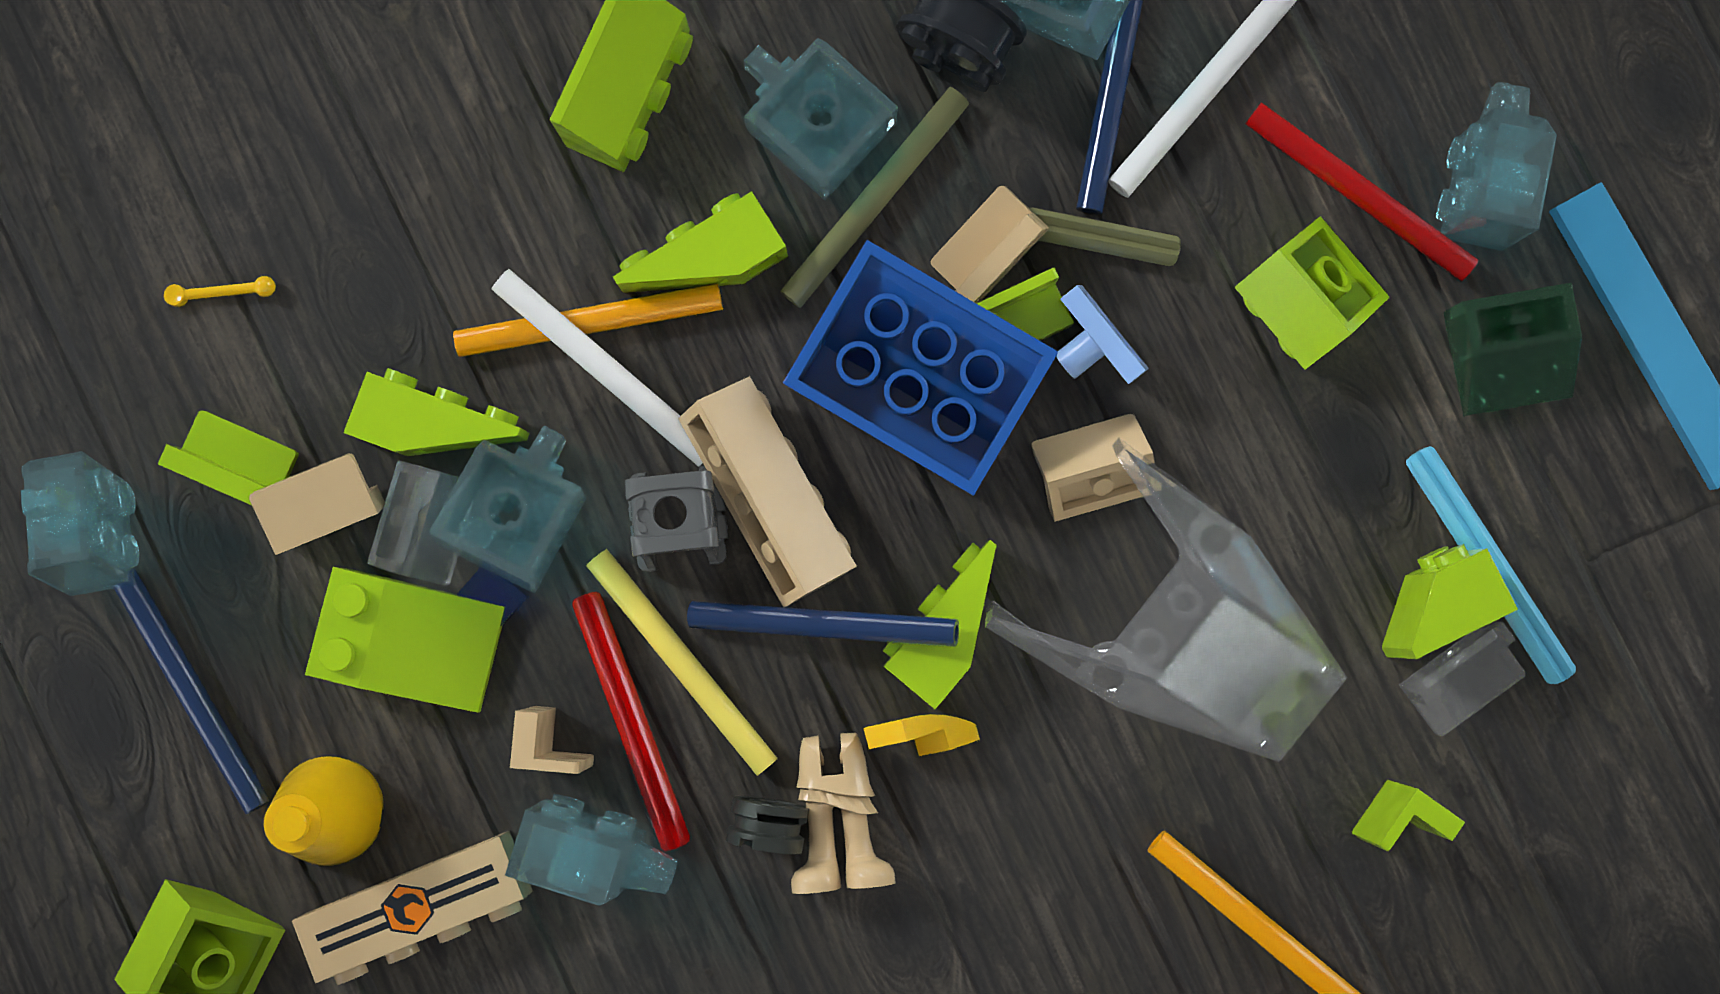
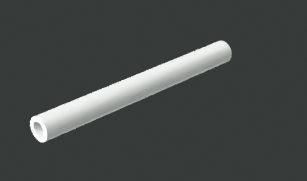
(1198, 95)
(595, 361)

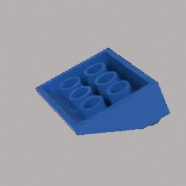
(920, 367)

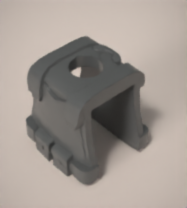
(703, 525)

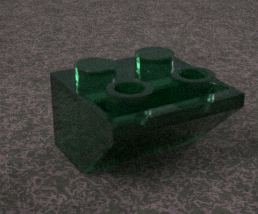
(1515, 348)

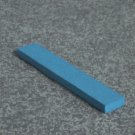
(1646, 323)

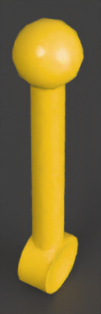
(178, 296)

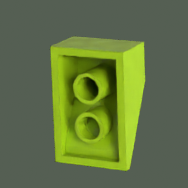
(405, 640)

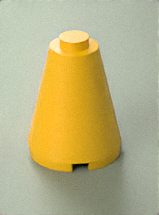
(325, 811)

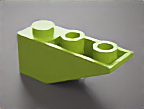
(721, 250)
(416, 423)
(934, 669)

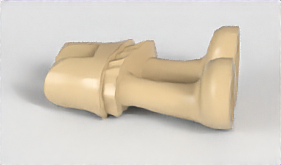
(851, 795)

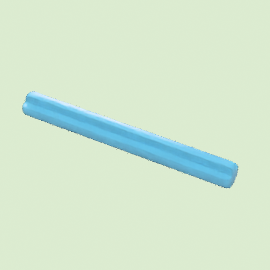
(1469, 530)

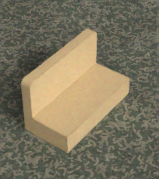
(988, 244)
(1083, 468)
(315, 503)
(534, 742)

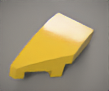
(930, 733)

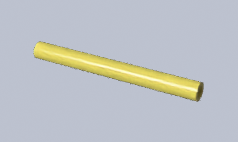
(681, 662)

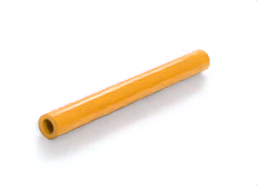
(592, 319)
(1248, 916)

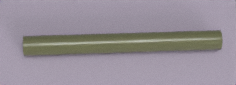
(874, 197)

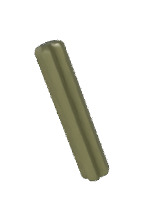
(1109, 238)

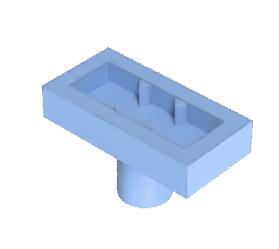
(1096, 340)

